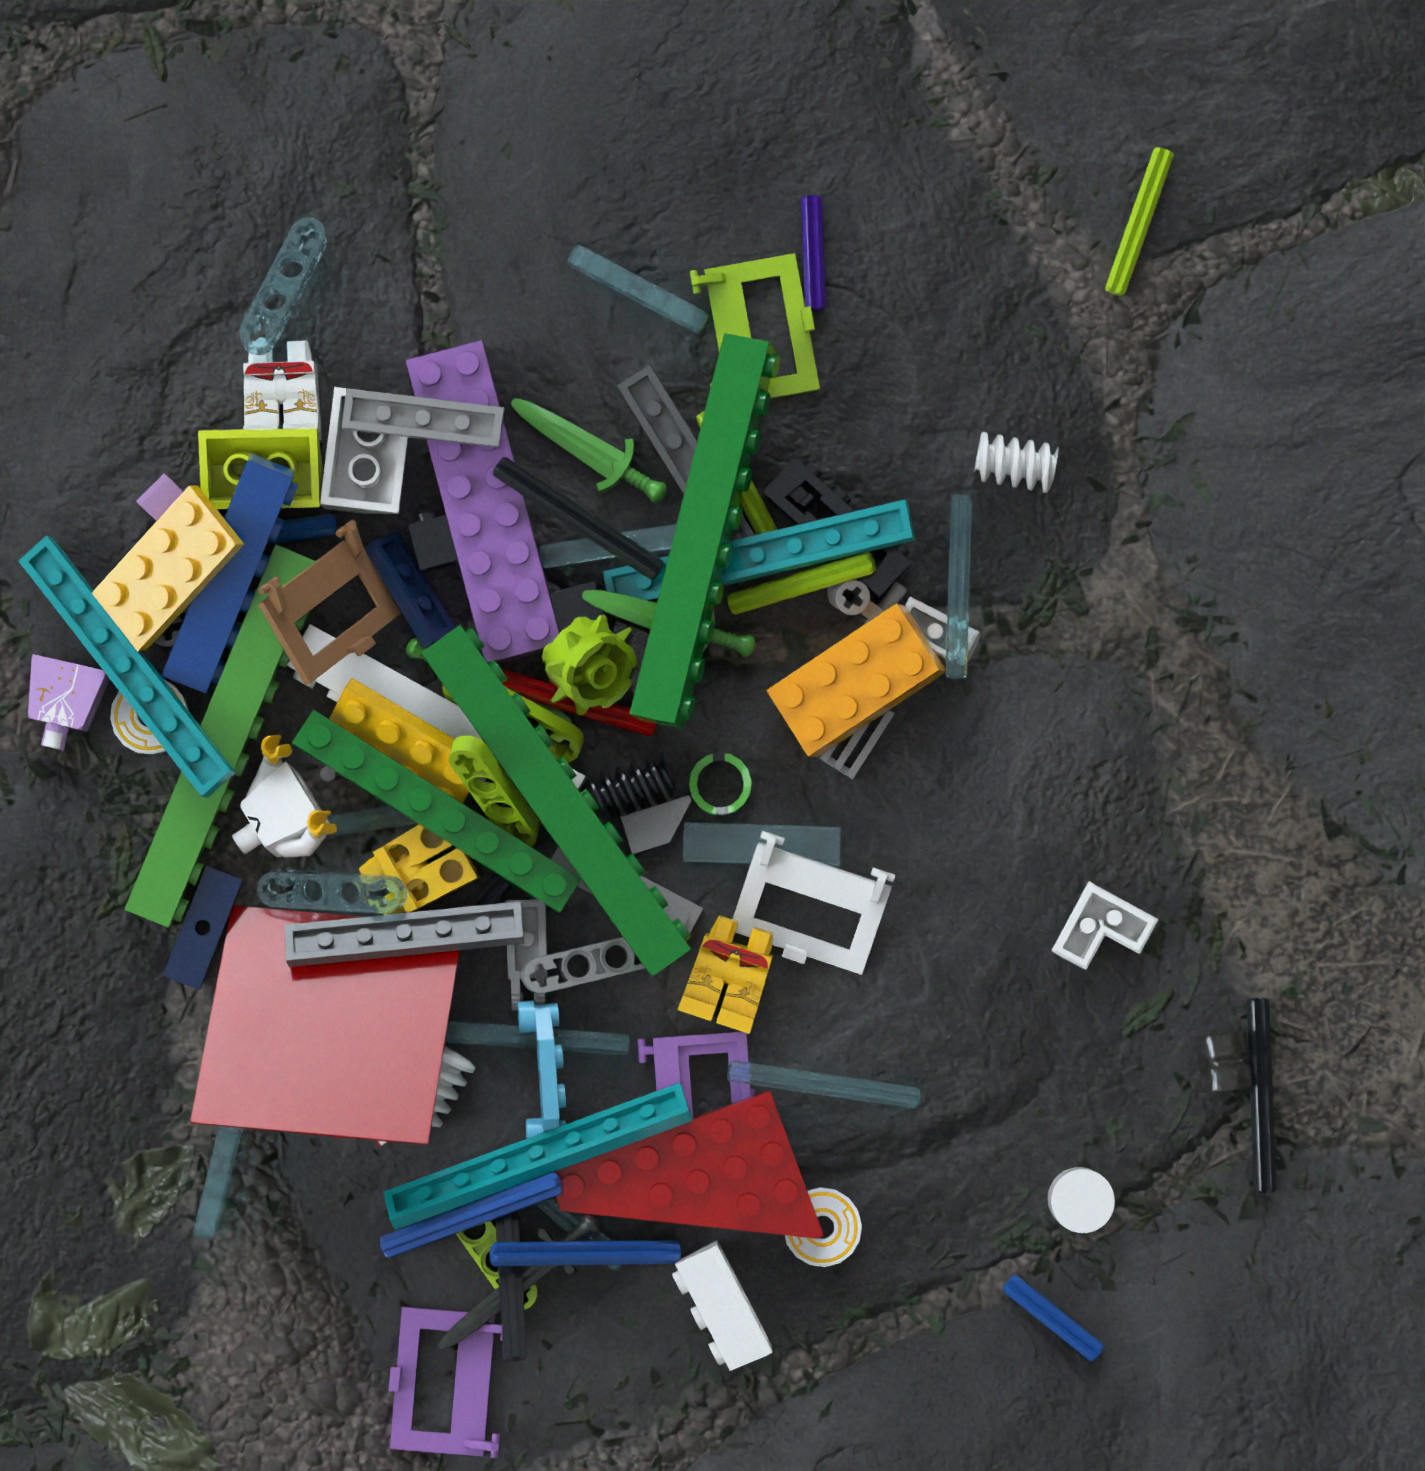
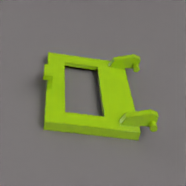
(731, 315)

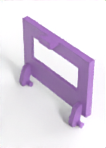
(673, 1053)
(470, 1387)

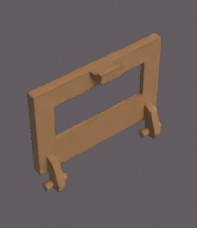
(313, 586)

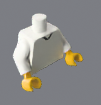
(281, 808)

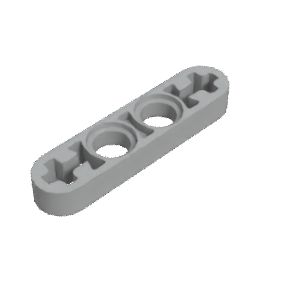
(596, 970)

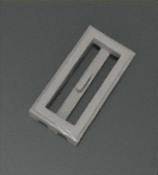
(839, 763)

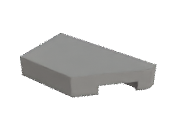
(654, 825)

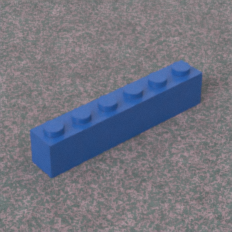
(212, 613)

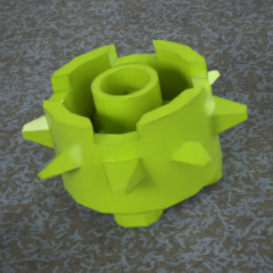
(589, 663)

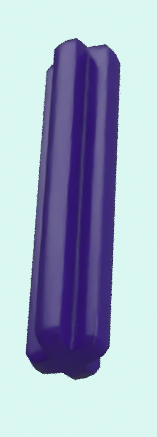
(813, 252)

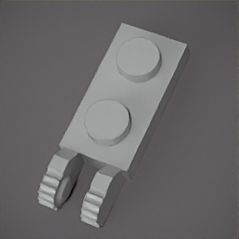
(535, 946)

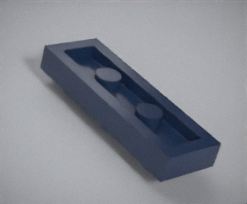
(410, 588)

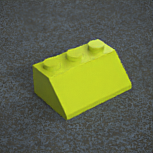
(227, 451)

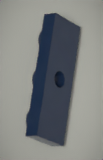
(192, 950)

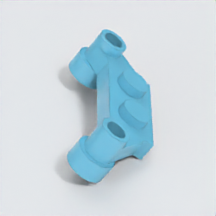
(541, 1019)

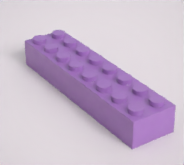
(486, 515)

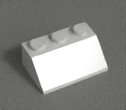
(361, 467)
(722, 1307)

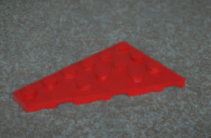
(714, 1172)

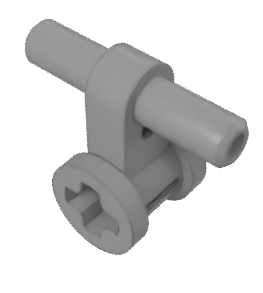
(861, 601)

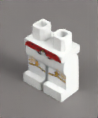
(282, 383)

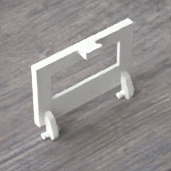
(821, 883)

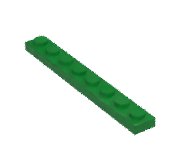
(436, 811)

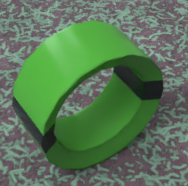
(720, 757)

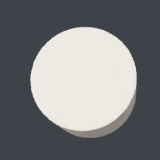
(1081, 1200)

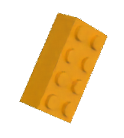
(856, 680)

